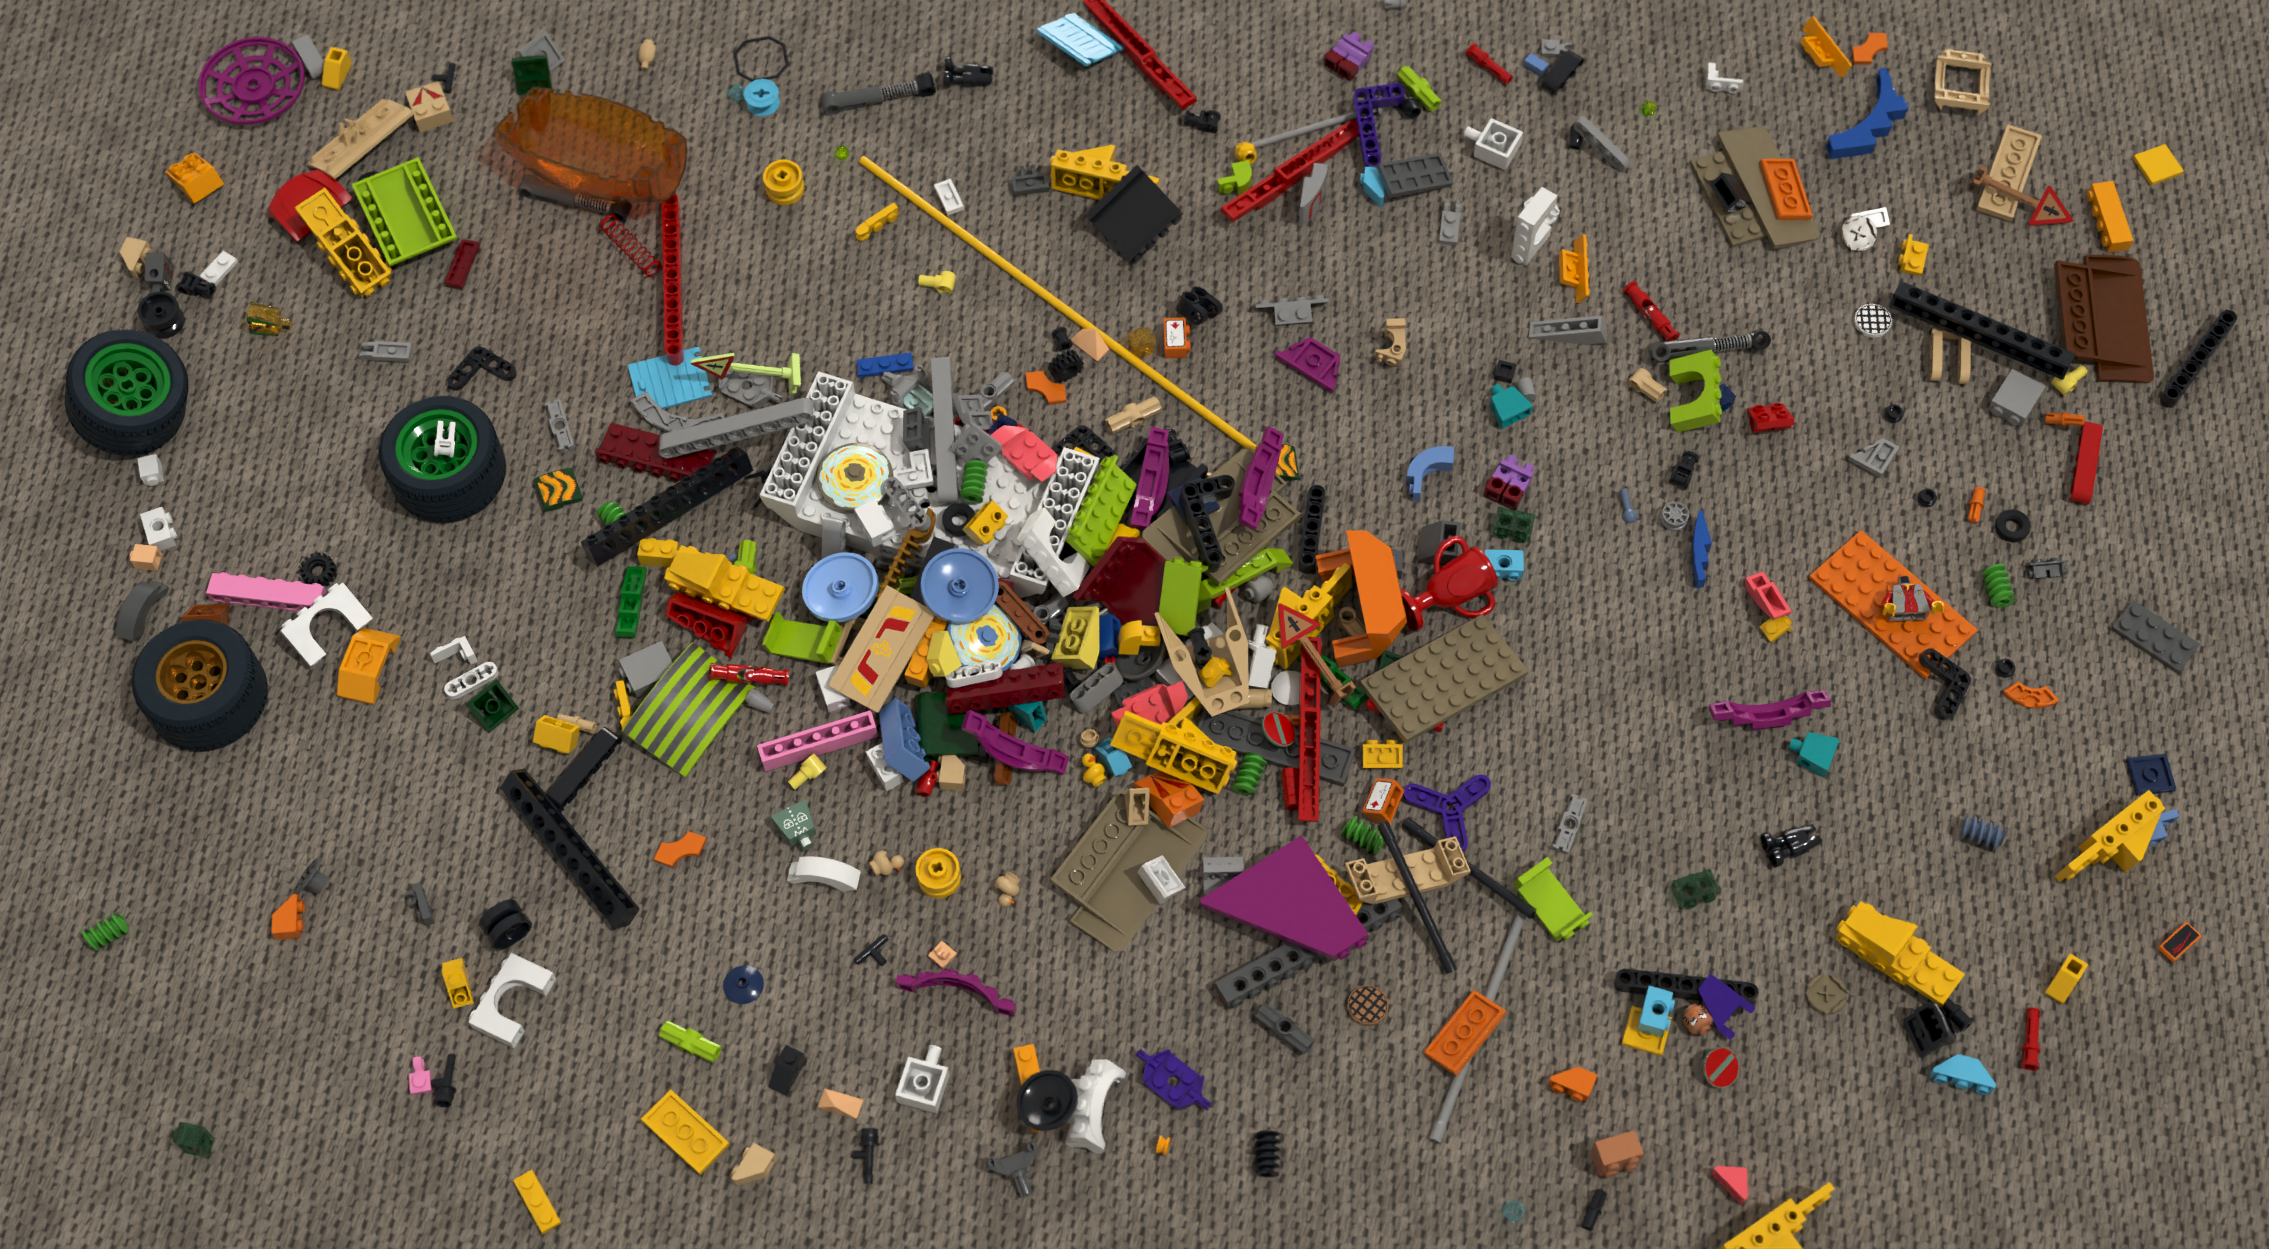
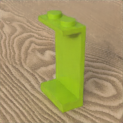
(1181, 594)
(802, 639)
(1553, 903)

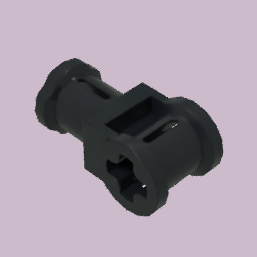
(1203, 120)
(194, 285)
(1177, 449)
(1683, 472)
(1200, 647)

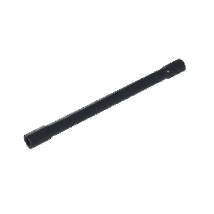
(1519, 904)
(1444, 956)

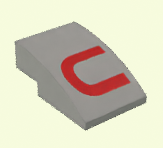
(1313, 192)

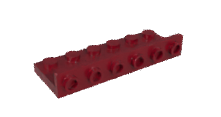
(641, 452)
(1012, 688)

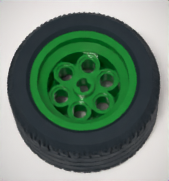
(131, 362)
(458, 484)

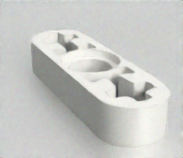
(986, 671)
(472, 673)

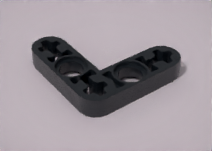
(477, 363)
(1085, 442)
(1951, 678)

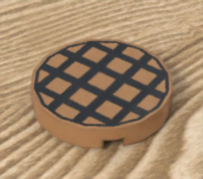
(1367, 1005)

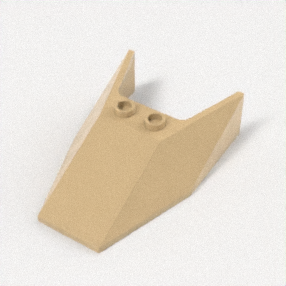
(1233, 646)

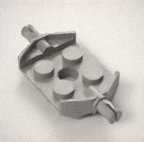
(760, 392)

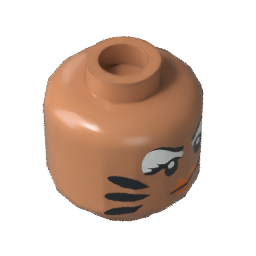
(1697, 1019)

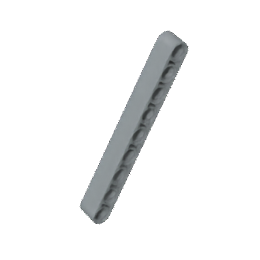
(736, 428)
(944, 430)

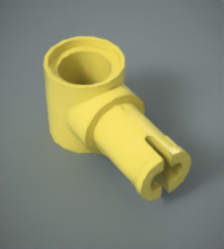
(942, 282)
(2070, 380)
(809, 769)

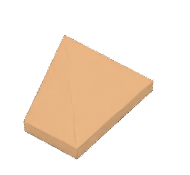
(1091, 343)
(840, 1103)

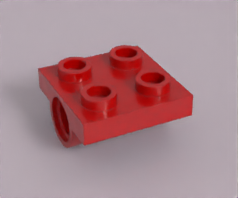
(1771, 416)

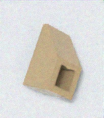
(134, 255)
(951, 773)
(754, 1166)

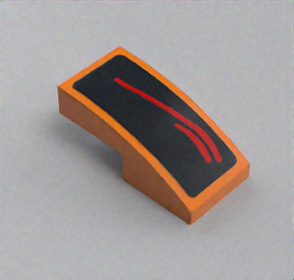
(2179, 942)

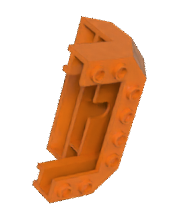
(1378, 592)

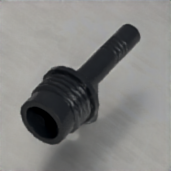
(1409, 106)
(444, 1090)
(869, 1140)

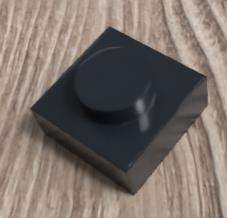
(1505, 371)

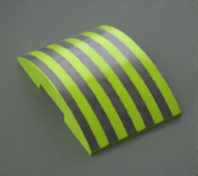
(685, 710)

